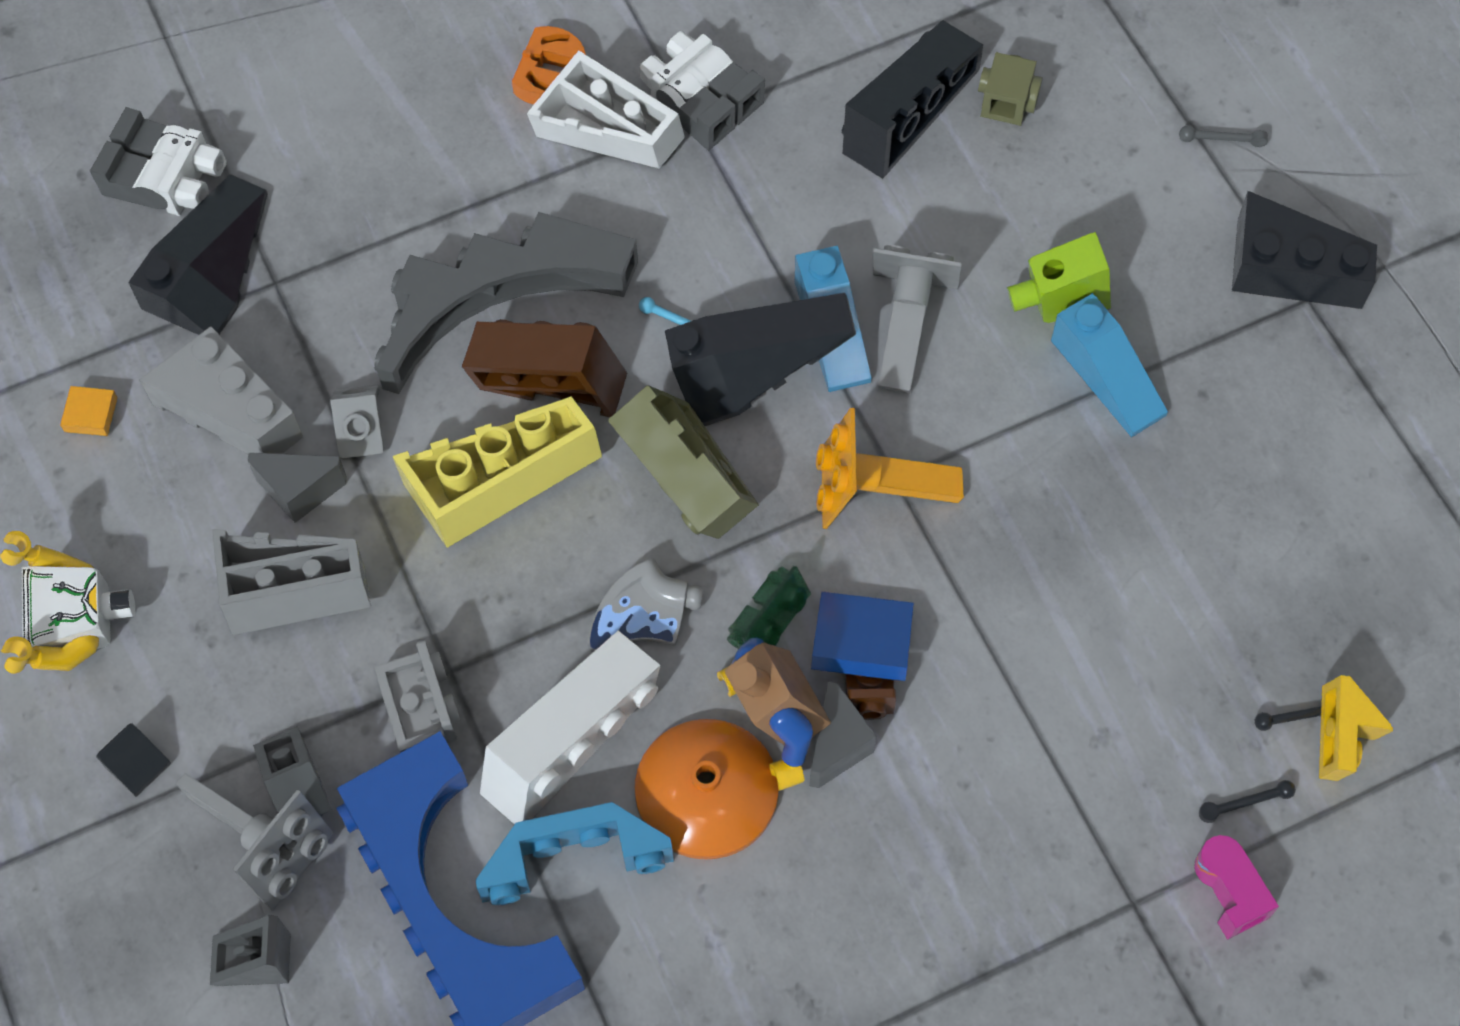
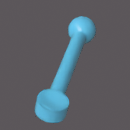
(648, 305)

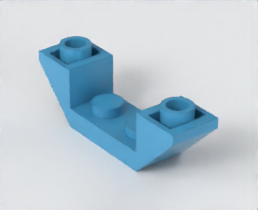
(506, 873)

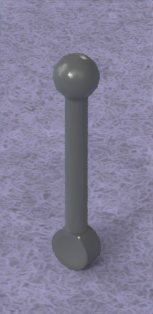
(1257, 138)

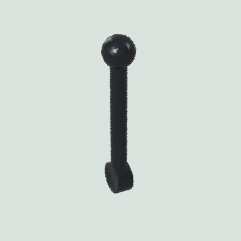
(1264, 721)
(1210, 811)

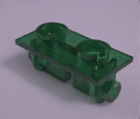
(782, 597)

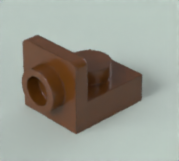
(871, 695)

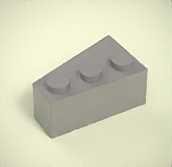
(223, 395)
(286, 580)

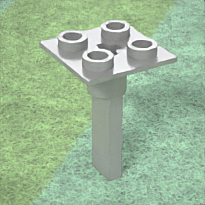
(910, 301)
(276, 847)

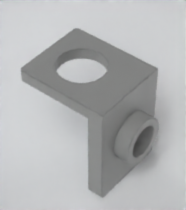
(357, 421)

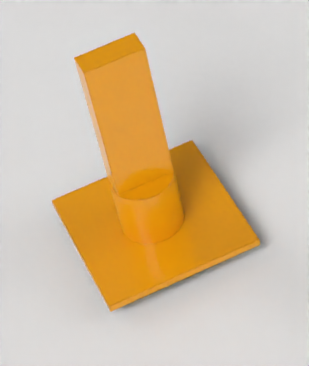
(850, 471)

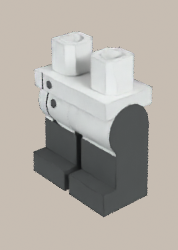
(703, 87)
(156, 164)

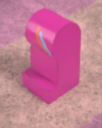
(1235, 883)

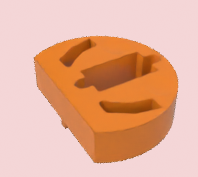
(547, 46)

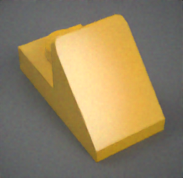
(1344, 718)

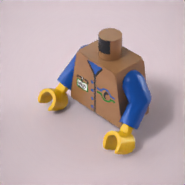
(777, 703)

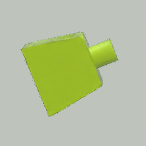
(1064, 278)

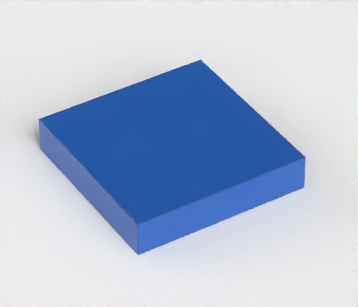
(862, 636)

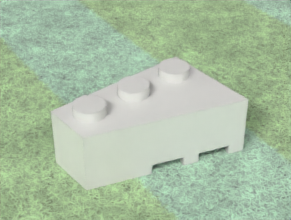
(605, 115)

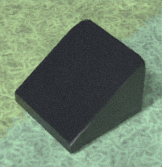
(133, 759)

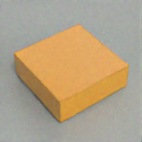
(88, 411)

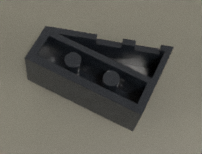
(1300, 257)

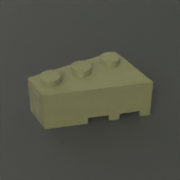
(684, 461)

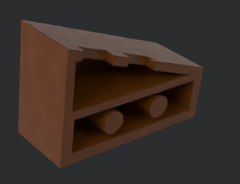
(545, 361)

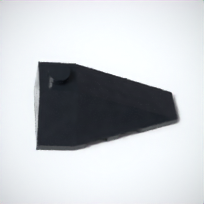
(200, 263)
(743, 353)

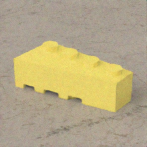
(498, 468)

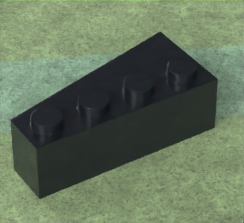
(908, 97)

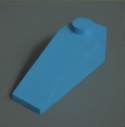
(824, 274)
(1108, 364)

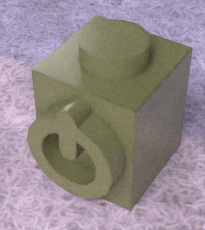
(1009, 88)

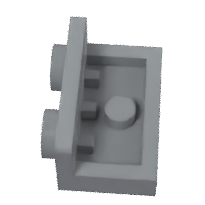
(415, 697)

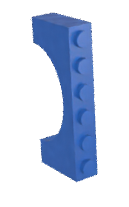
(486, 981)

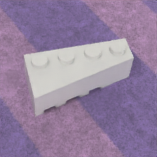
(566, 728)

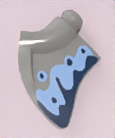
(644, 607)

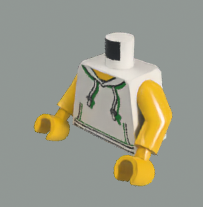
(62, 608)

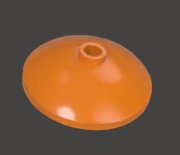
(714, 816)

